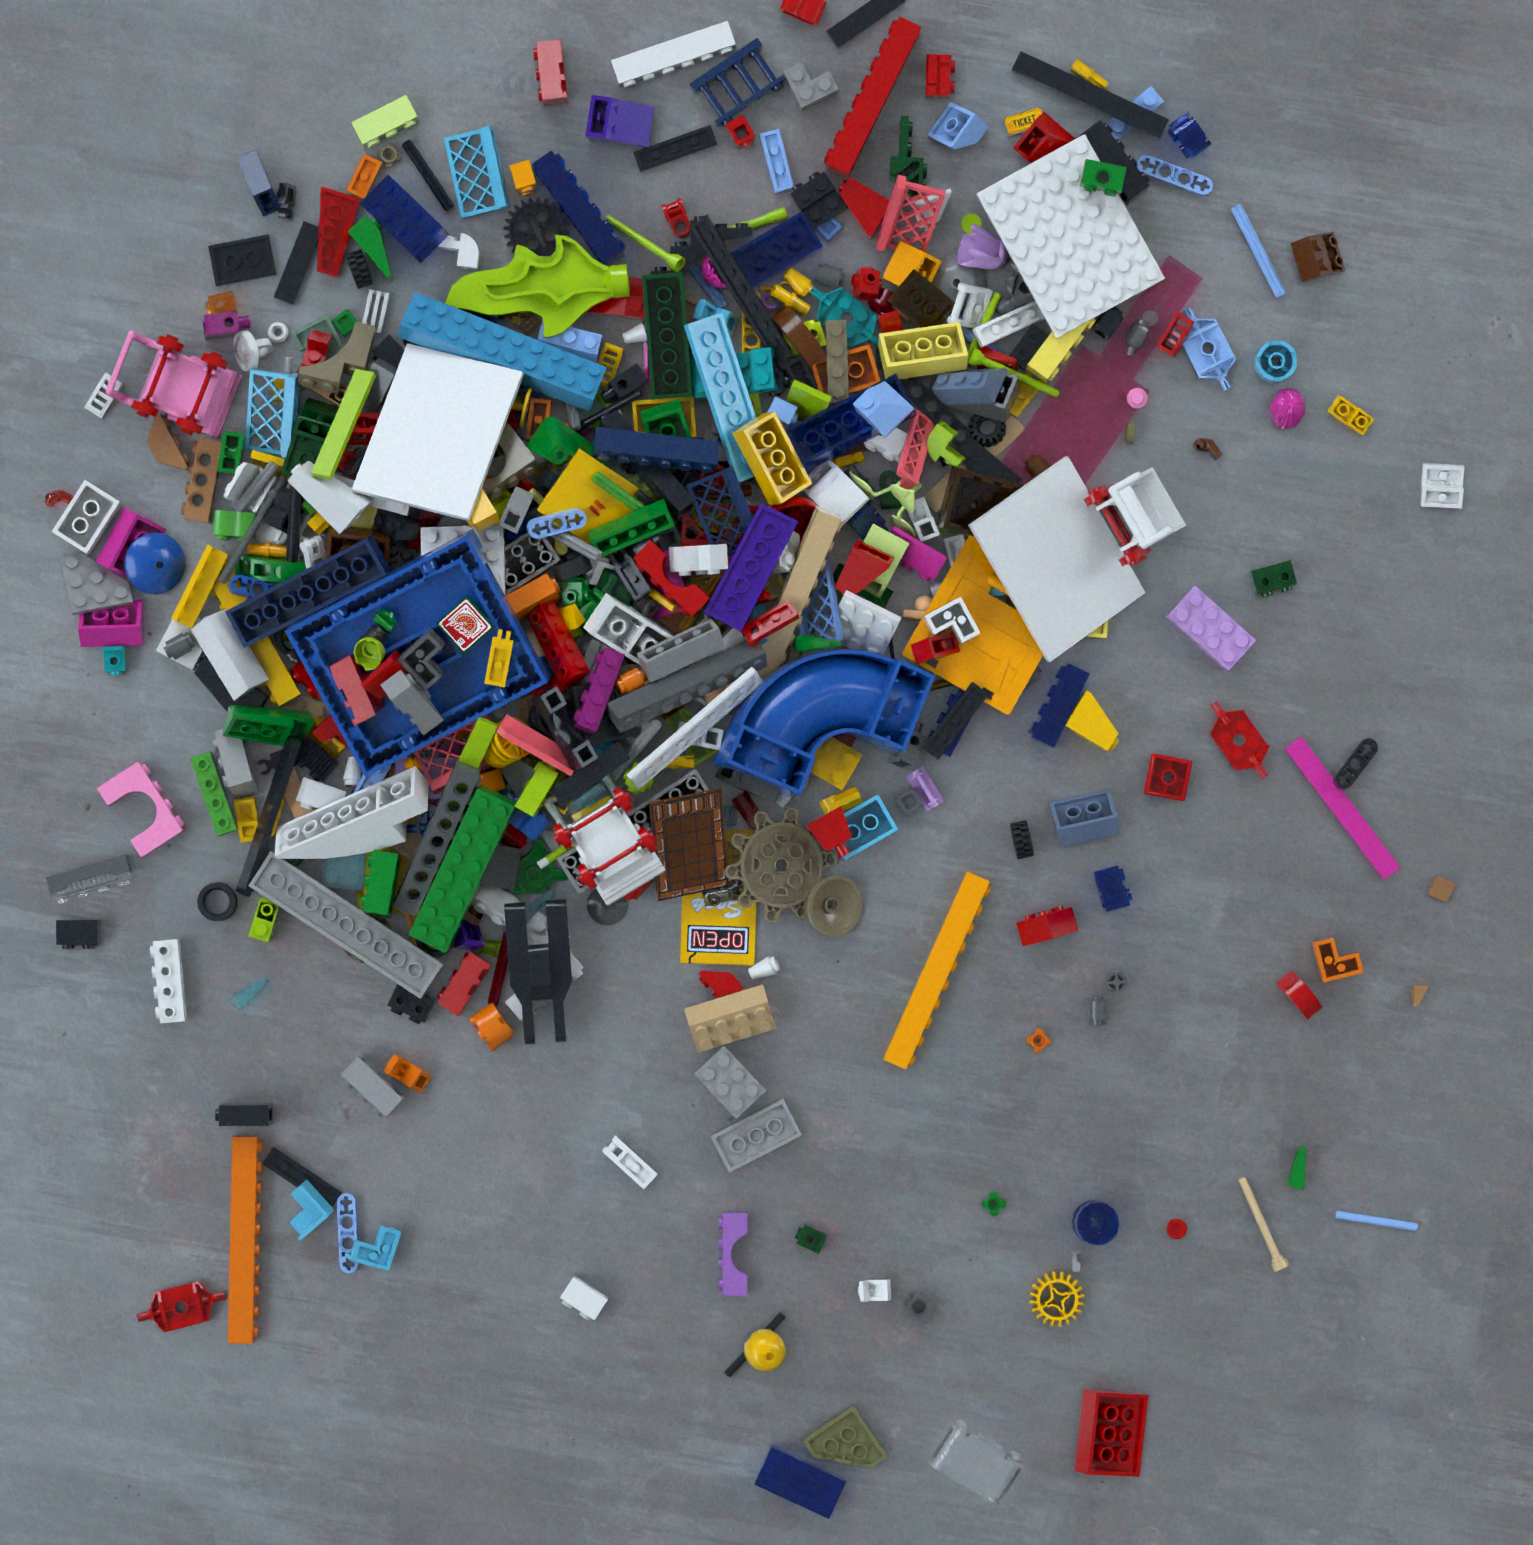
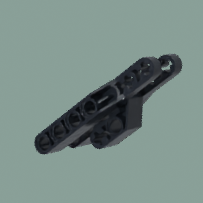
(530, 969)

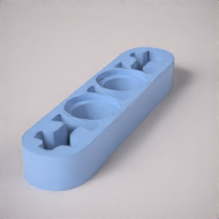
(1175, 172)
(344, 1232)

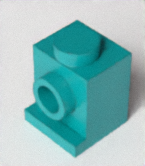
(118, 652)

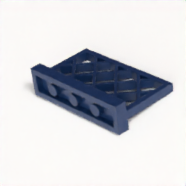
(738, 502)

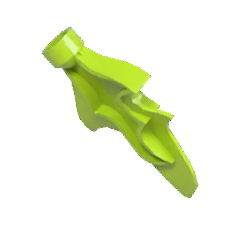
(551, 286)

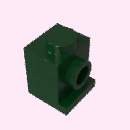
(819, 1238)

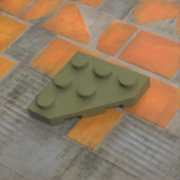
(846, 1441)

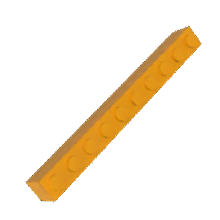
(936, 970)

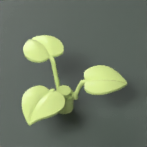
(905, 496)

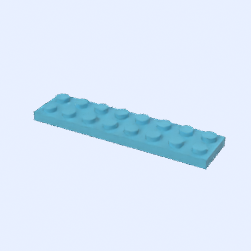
(722, 384)

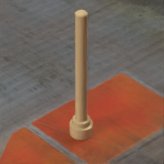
(1278, 1260)

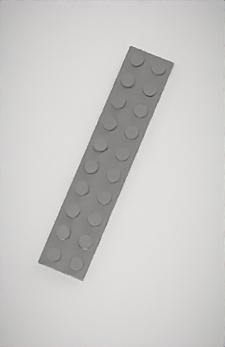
(346, 925)

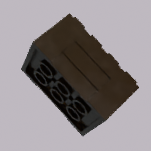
(965, 487)

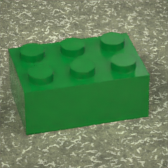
(381, 883)

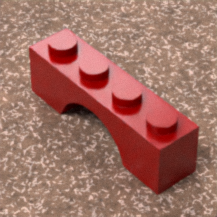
(652, 561)

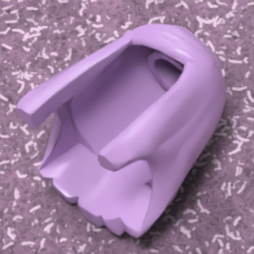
(981, 250)

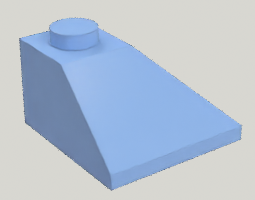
(958, 127)
(882, 408)

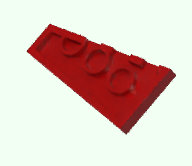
(335, 219)

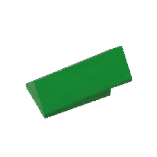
(266, 724)

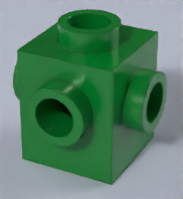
(575, 591)

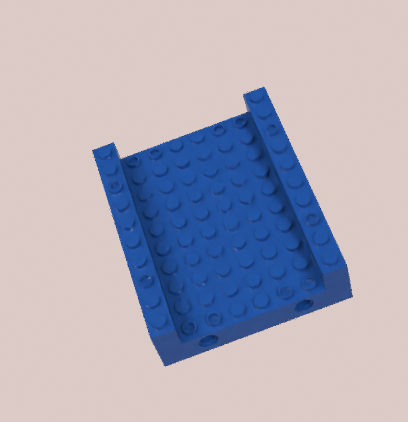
(418, 598)

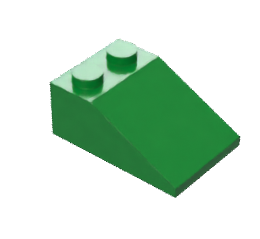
(371, 240)
(666, 420)

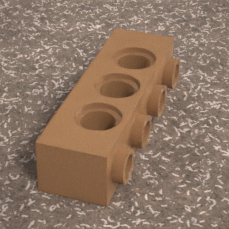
(203, 512)

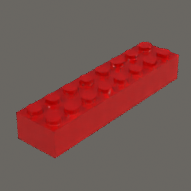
(873, 97)

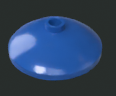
(142, 559)

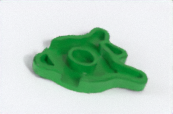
(530, 877)

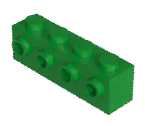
(631, 528)

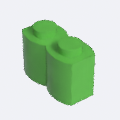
(232, 524)

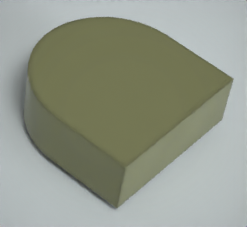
(1130, 433)

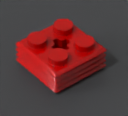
(1156, 784)

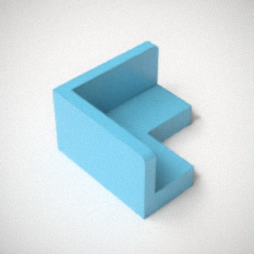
(314, 1209)
(381, 1253)

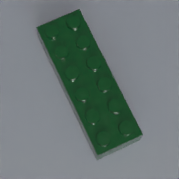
(666, 335)

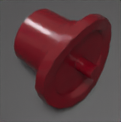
(880, 304)

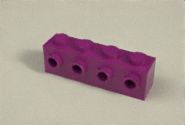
(598, 691)

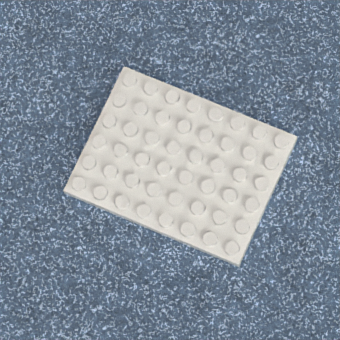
(1069, 243)

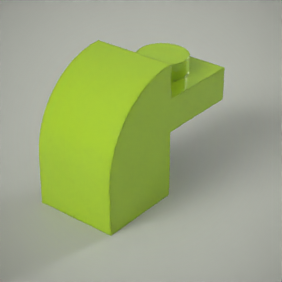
(939, 445)

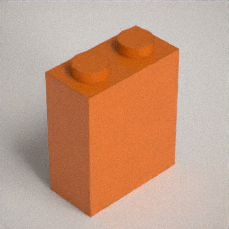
(533, 593)

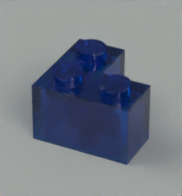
(1111, 888)

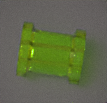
(490, 951)

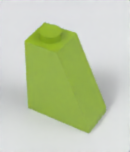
(537, 789)

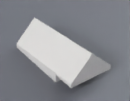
(232, 662)

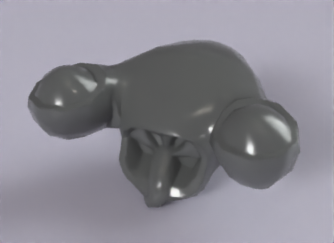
(1016, 289)

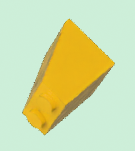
(1092, 724)

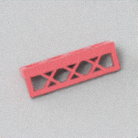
(914, 451)
(534, 743)

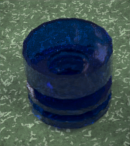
(1106, 1227)

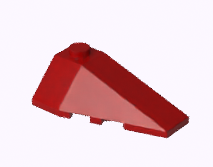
(624, 307)

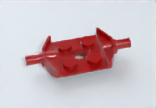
(1254, 748)
(197, 1300)

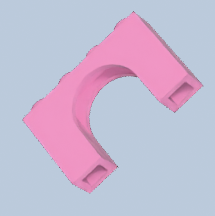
(166, 823)

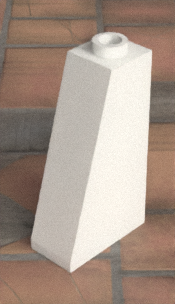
(329, 498)

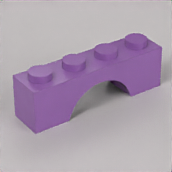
(734, 1280)

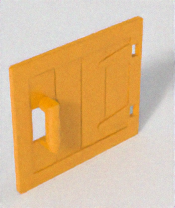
(1002, 653)

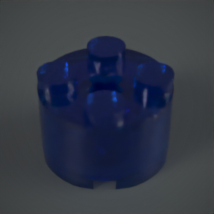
(1189, 135)

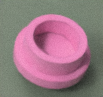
(1137, 398)

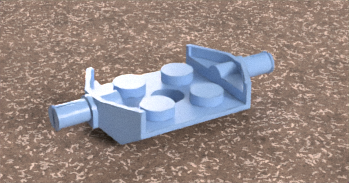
(1208, 365)

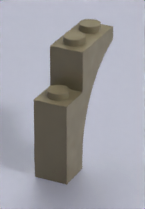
(352, 356)

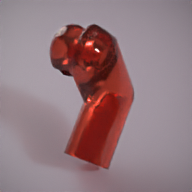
(56, 496)

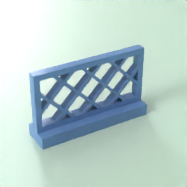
(807, 625)

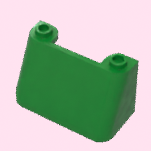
(558, 441)

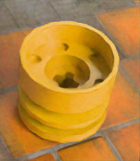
(502, 751)

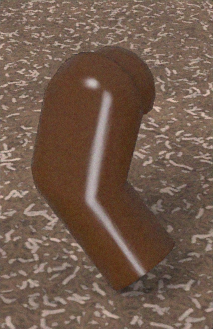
(1208, 445)

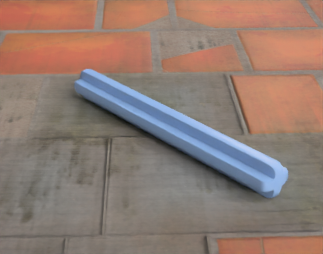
(1258, 250)

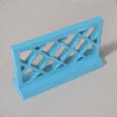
(494, 167)
(290, 411)

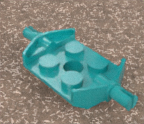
(839, 302)

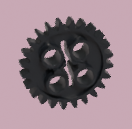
(553, 222)

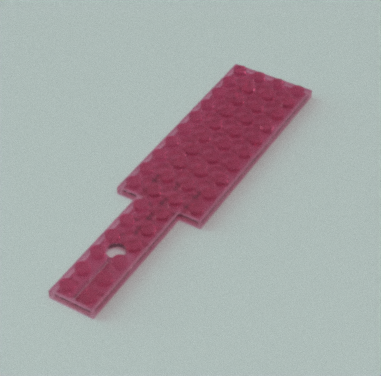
(1095, 388)

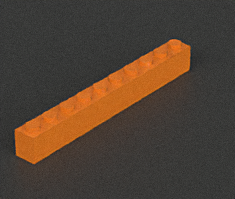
(243, 1239)

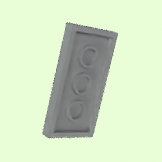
(756, 1135)

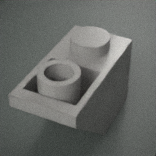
(516, 509)

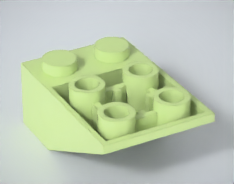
(889, 544)

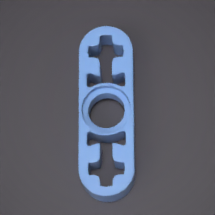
(570, 514)

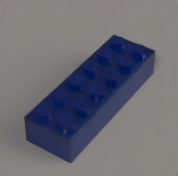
(578, 209)
(836, 429)

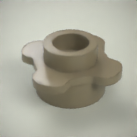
(388, 161)

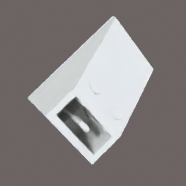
(835, 491)

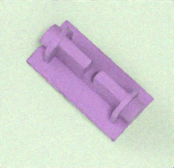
(925, 788)

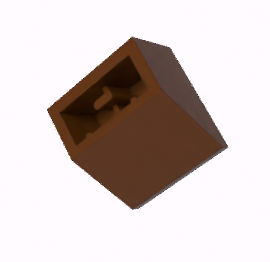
(1317, 256)

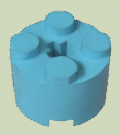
(1277, 373)

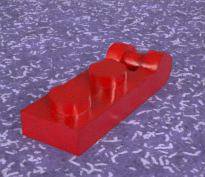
(769, 623)

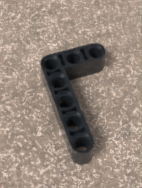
(941, 409)

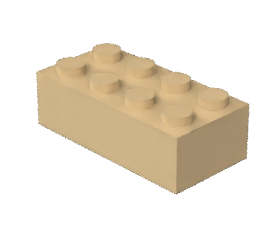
(730, 1018)

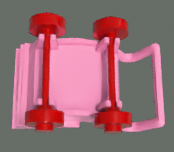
(188, 389)

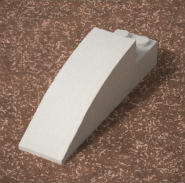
(626, 630)
(357, 822)

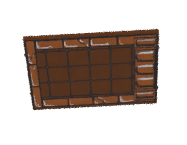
(690, 843)

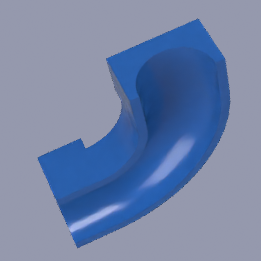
(816, 699)

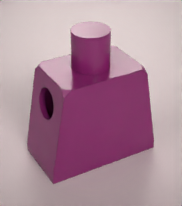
(215, 328)

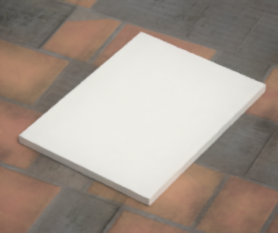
(438, 432)
(1056, 559)

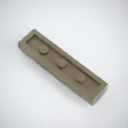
(837, 360)

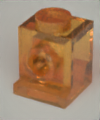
(228, 300)

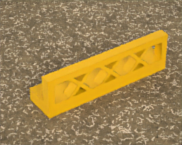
(200, 586)

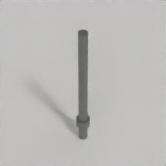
(252, 530)

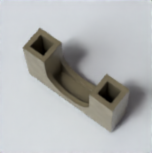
(518, 464)

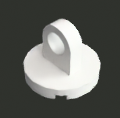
(250, 350)

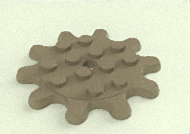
(758, 865)

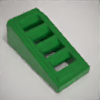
(808, 643)
(1297, 1173)

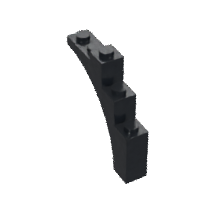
(695, 250)

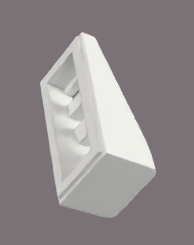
(106, 377)

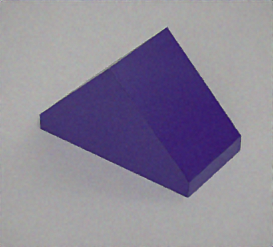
(469, 937)

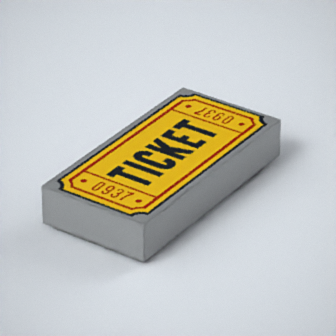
(1021, 121)

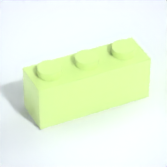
(385, 121)

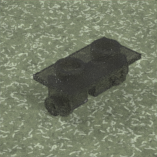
(729, 893)

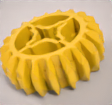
(1065, 1295)

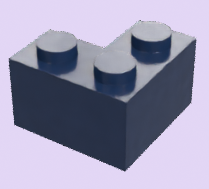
(864, 519)

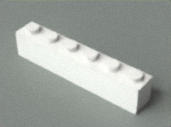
(673, 53)

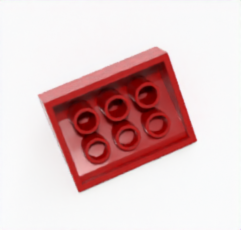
(1111, 1433)

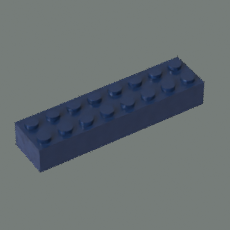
(308, 591)

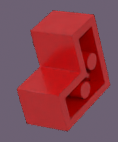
(1047, 925)

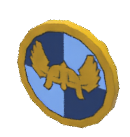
(524, 407)

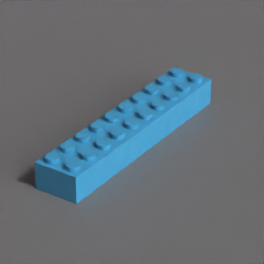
(472, 337)

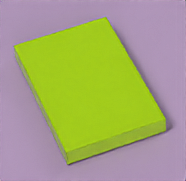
(807, 399)

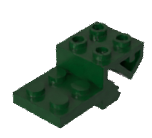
(904, 161)
(309, 434)

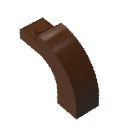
(799, 335)

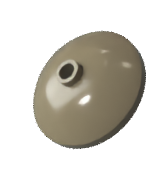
(843, 908)

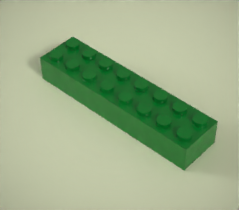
(463, 868)

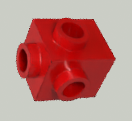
(866, 283)

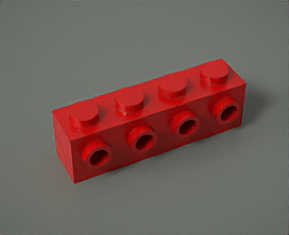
(557, 643)

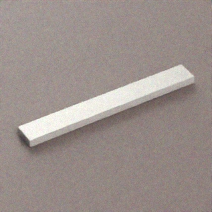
(694, 728)

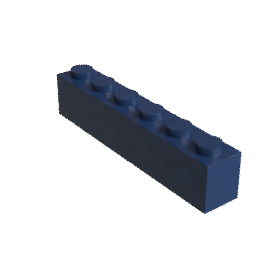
(655, 449)

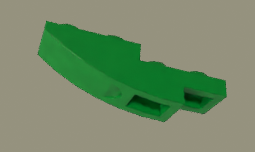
(268, 568)

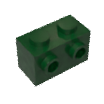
(1273, 578)

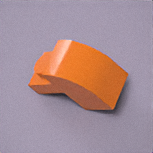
(407, 1073)

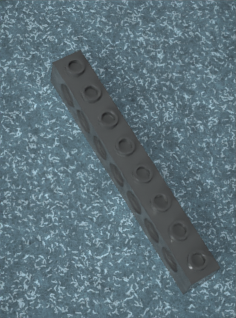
(461, 773)

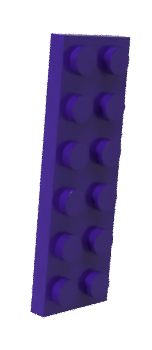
(751, 567)

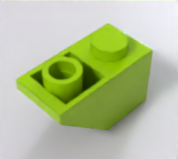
(264, 920)

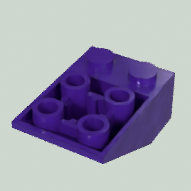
(619, 121)

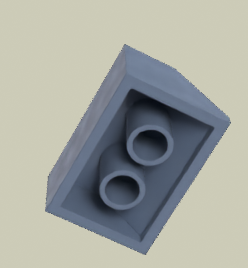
(969, 386)
(1084, 818)

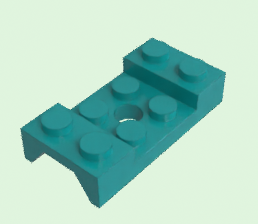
(755, 368)

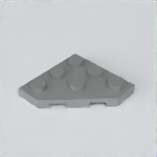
(92, 585)

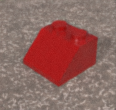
(382, 673)

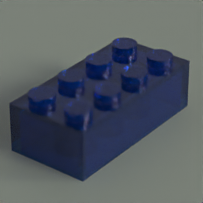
(404, 219)
(778, 250)
(1059, 705)
(800, 1481)

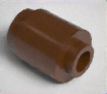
(1036, 465)

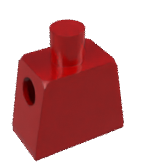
(832, 831)

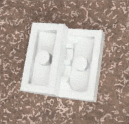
(1442, 485)

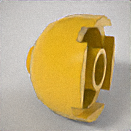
(765, 1350)

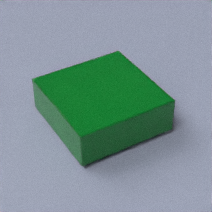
(344, 322)

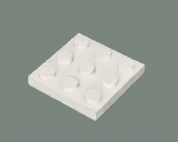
(865, 624)

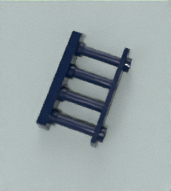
(719, 74)

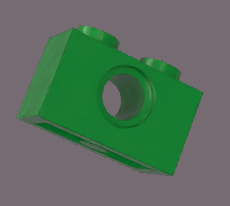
(1113, 172)

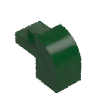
(614, 586)

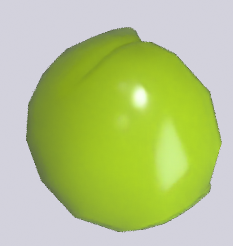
(369, 653)

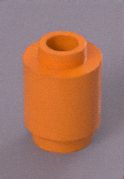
(630, 681)

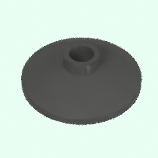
(606, 916)

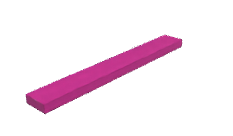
(1342, 808)

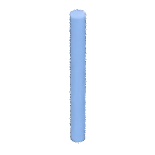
(1376, 1220)

